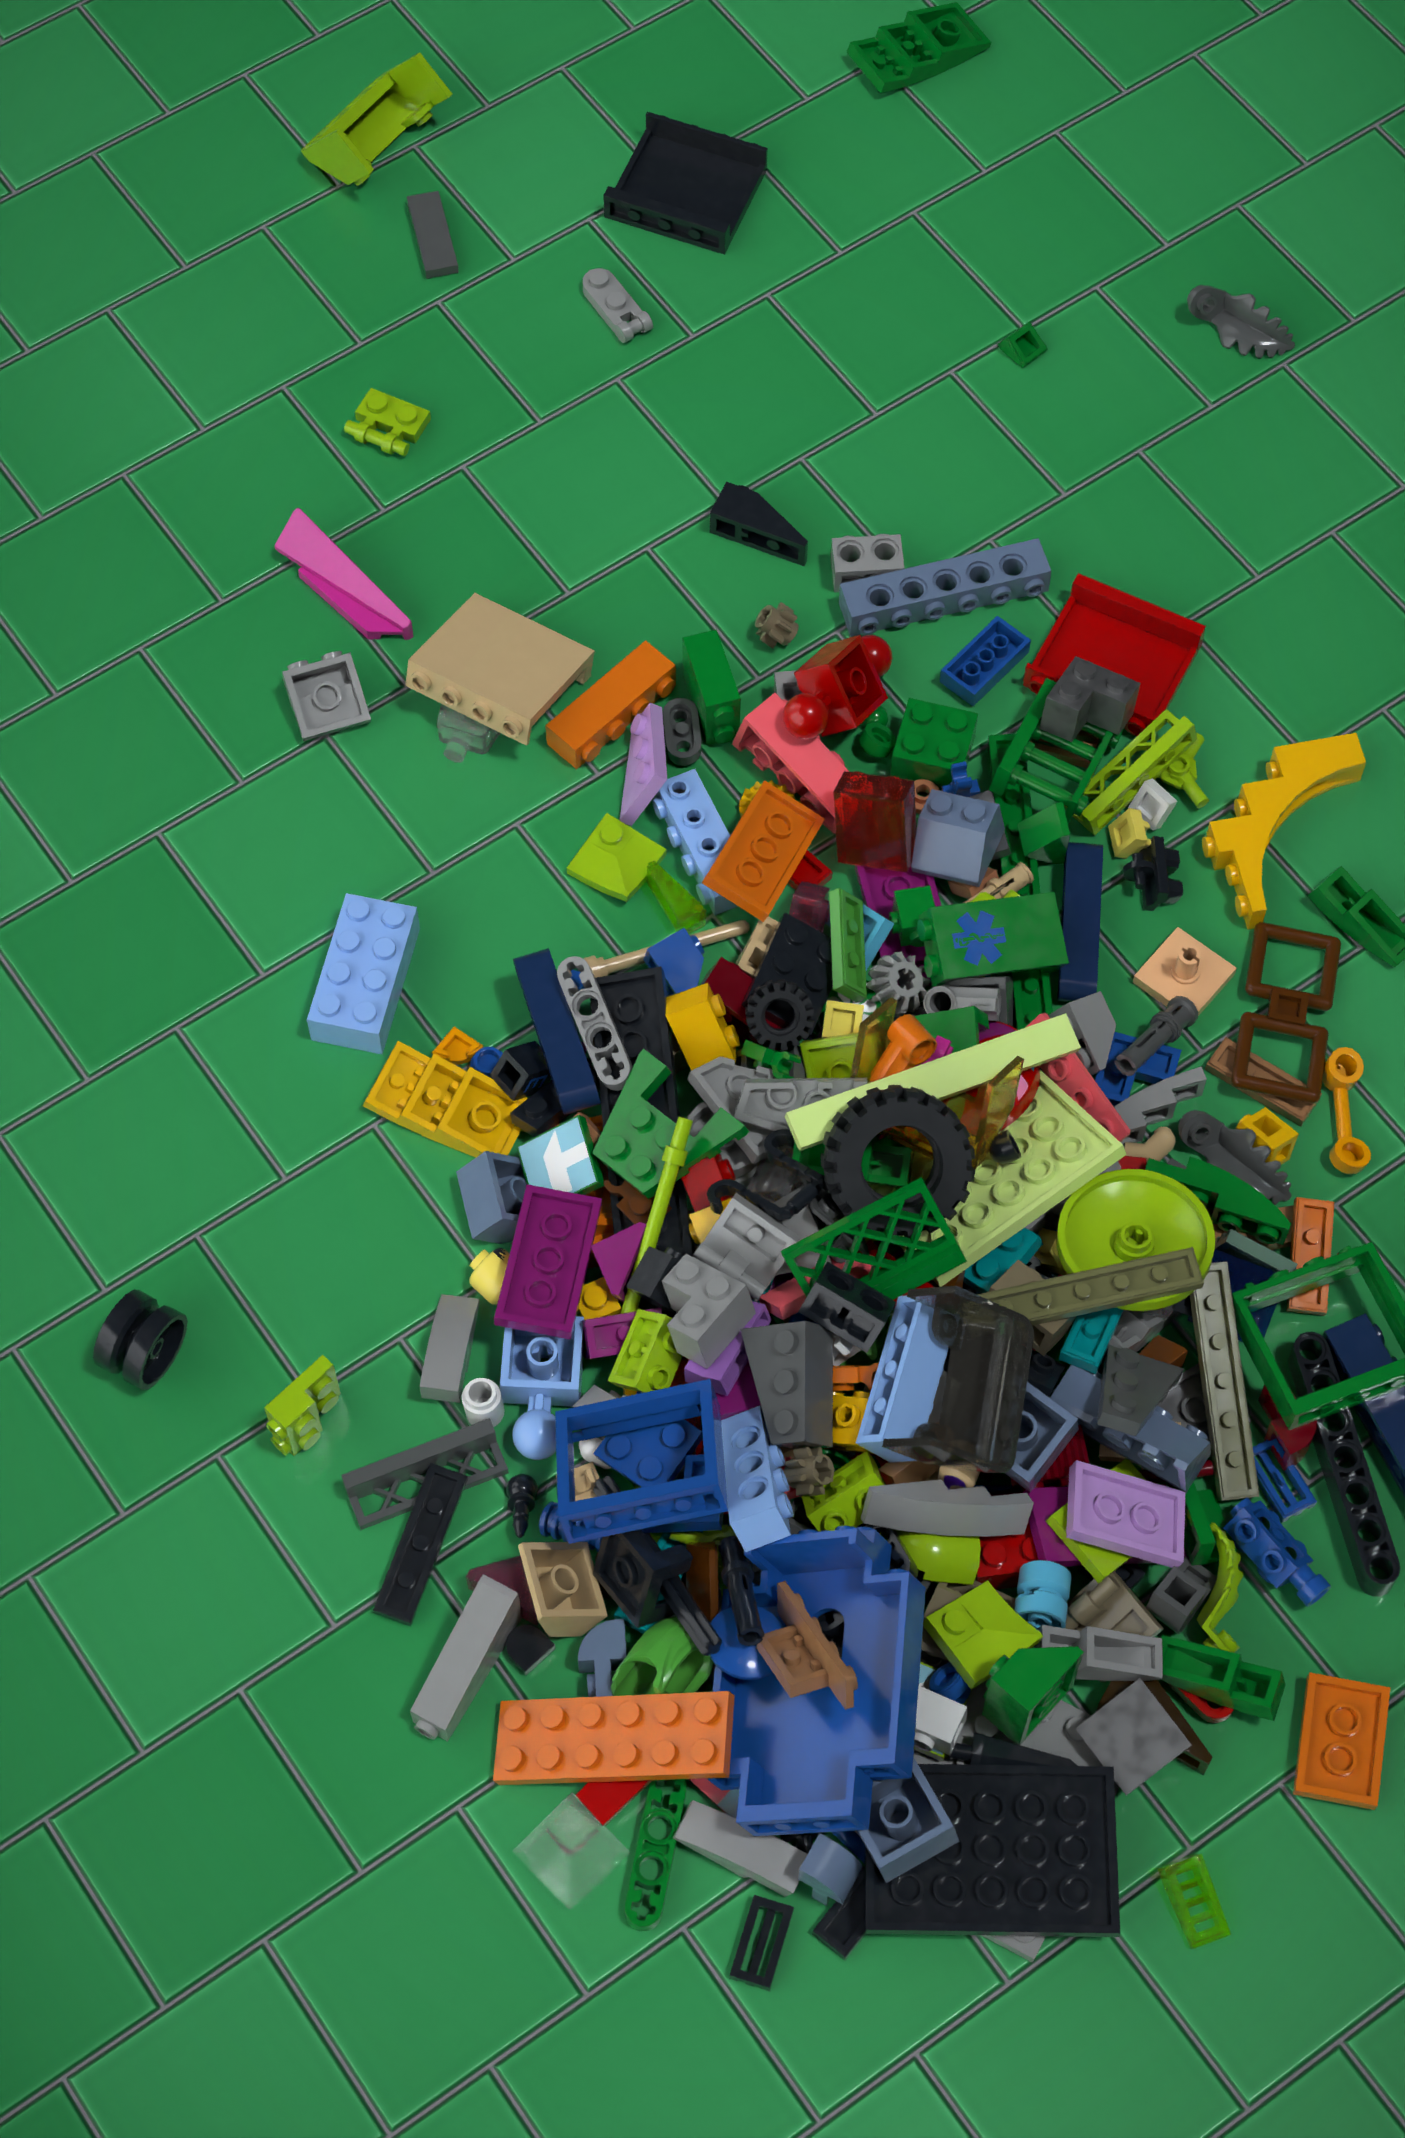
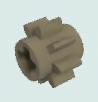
(776, 625)
(809, 1471)

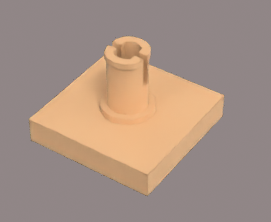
(1184, 969)

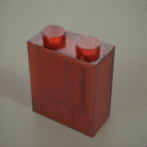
(875, 821)

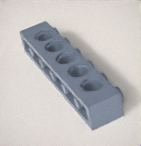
(929, 581)

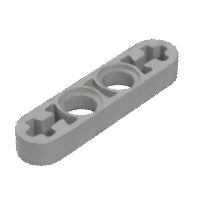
(594, 1023)

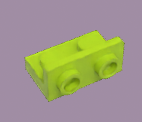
(647, 1355)
(844, 1496)

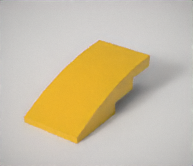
(444, 1102)

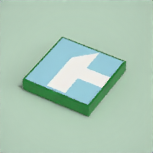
(562, 1159)

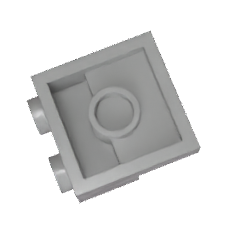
(326, 695)

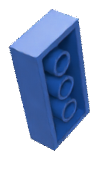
(985, 661)

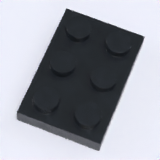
(798, 956)

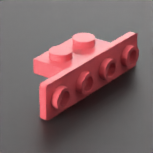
(1078, 1083)

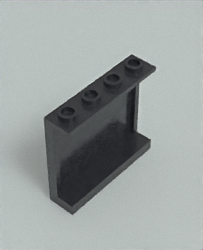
(687, 183)

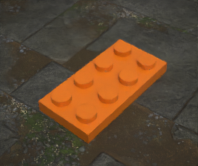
(763, 851)

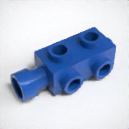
(1271, 1551)

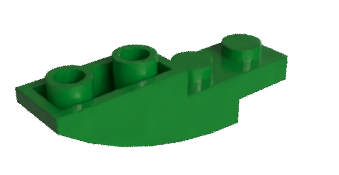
(1233, 1201)

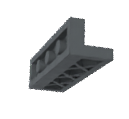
(415, 1462)

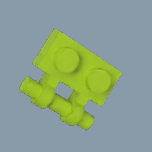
(391, 415)

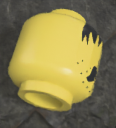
(489, 1273)

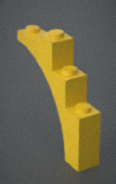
(1294, 777)

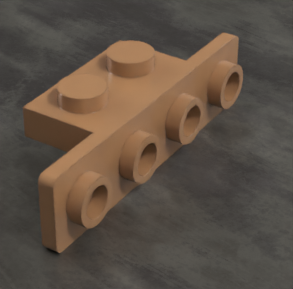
(803, 1655)

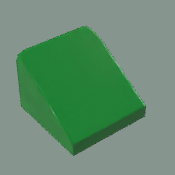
(1023, 345)

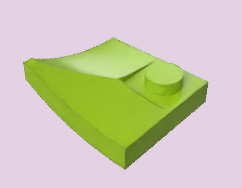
(615, 859)
(978, 1632)

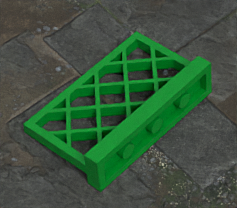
(895, 1276)

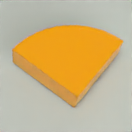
(457, 1047)

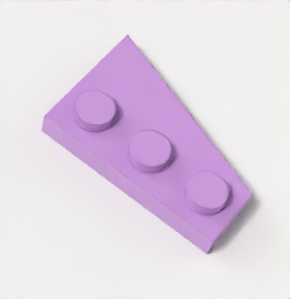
(645, 764)

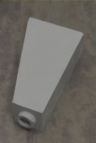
(466, 1658)

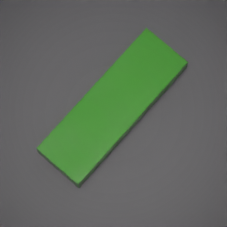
(847, 945)

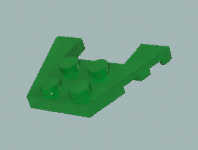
(639, 1132)

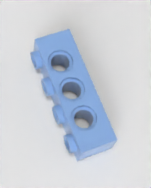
(754, 1481)

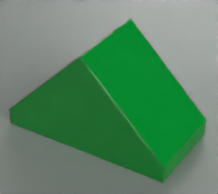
(1046, 834)

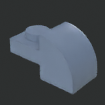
(601, 1653)
(829, 1870)

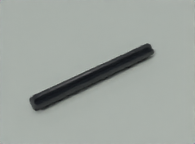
(675, 1592)

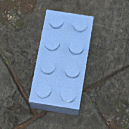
(363, 973)

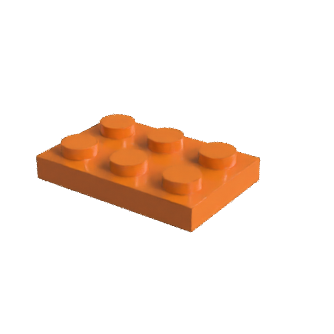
(1342, 1741)

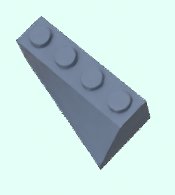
(1160, 1446)

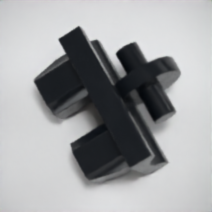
(1150, 873)

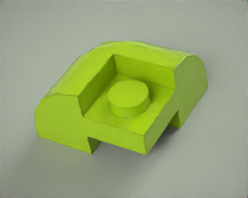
(943, 1557)

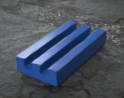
(1295, 1508)

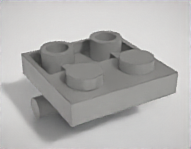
(746, 1245)

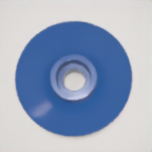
(737, 1659)

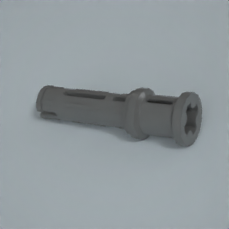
(1164, 1028)

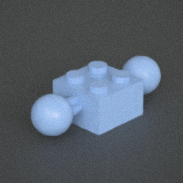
(540, 1384)

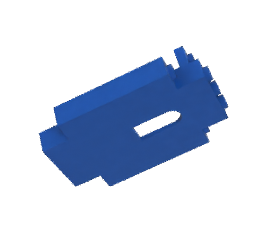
(805, 1757)

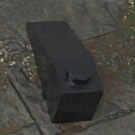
(752, 521)

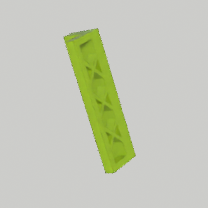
(1149, 765)

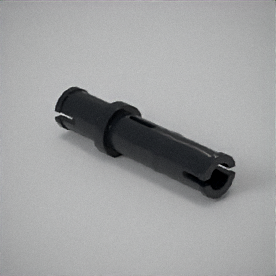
(738, 1578)

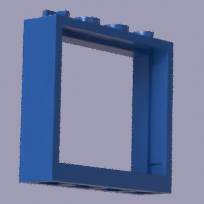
(649, 1504)

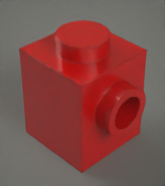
(702, 1176)

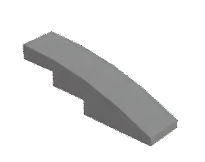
(1159, 1101)
(954, 1512)

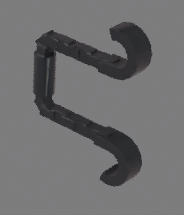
(800, 1200)

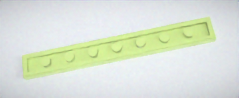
(947, 1074)

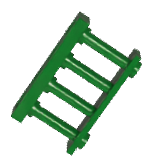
(1023, 749)

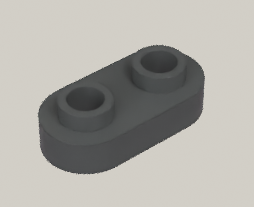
(682, 734)

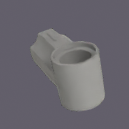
(983, 998)

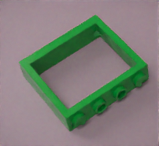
(1311, 1276)

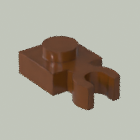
(634, 1204)

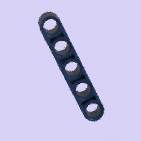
(1081, 920)
(556, 1031)

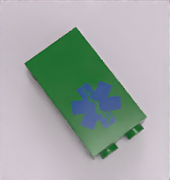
(992, 937)

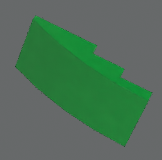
(919, 47)

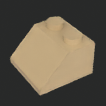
(563, 1587)

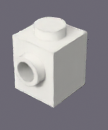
(938, 1721)

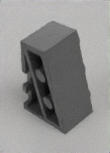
(793, 1381)

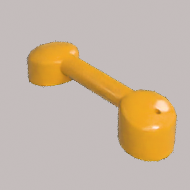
(1340, 1075)

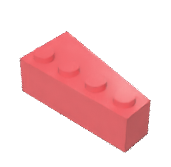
(799, 763)

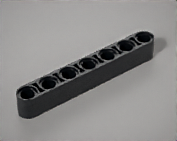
(1346, 1480)

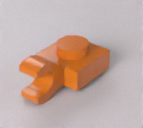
(846, 1375)

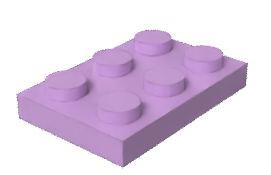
(1126, 1514)

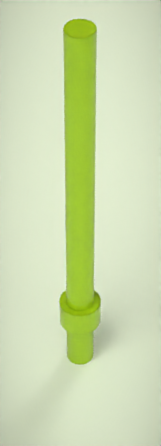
(674, 1157)

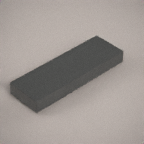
(432, 234)

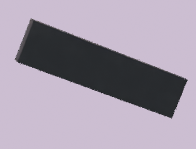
(420, 1544)

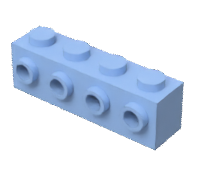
(695, 829)
(904, 1380)

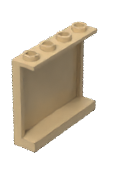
(497, 667)

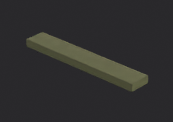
(1102, 1287)
(1223, 1386)

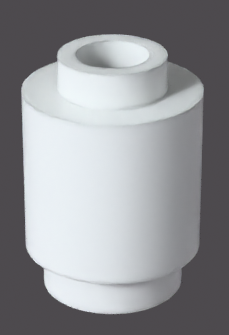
(483, 1401)

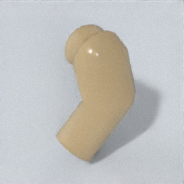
(1155, 1147)

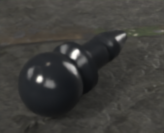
(521, 1500)

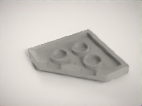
(720, 1086)

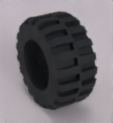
(891, 1108)

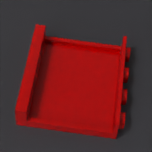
(1124, 638)

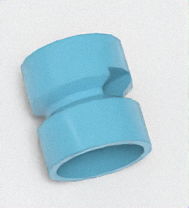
(1043, 1593)

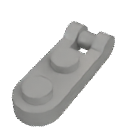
(615, 304)

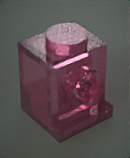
(811, 905)

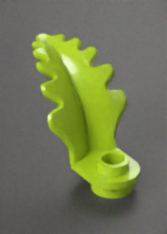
(1223, 1594)

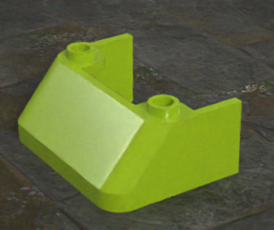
(376, 119)

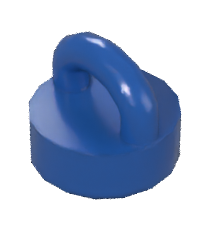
(949, 1684)

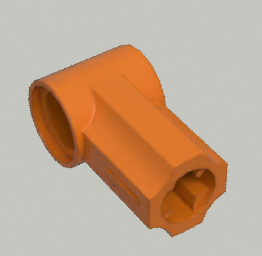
(908, 1047)

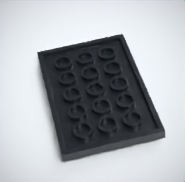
(1027, 1860)

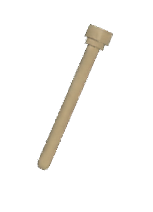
(604, 967)

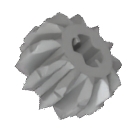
(905, 972)

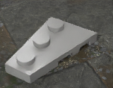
(768, 1100)

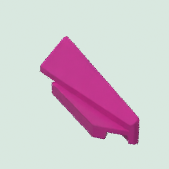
(340, 580)

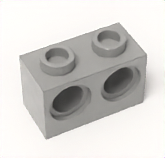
(866, 556)

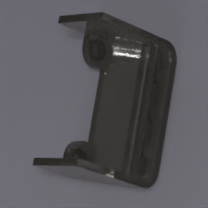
(982, 1383)

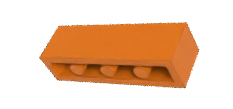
(611, 705)

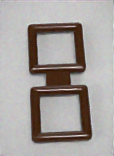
(1286, 1012)

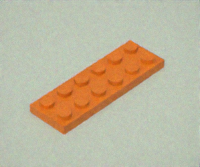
(614, 1738)

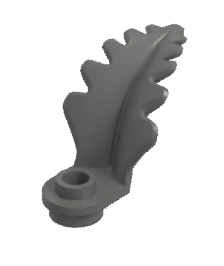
(1240, 321)
(1234, 1153)

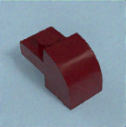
(1294, 1441)

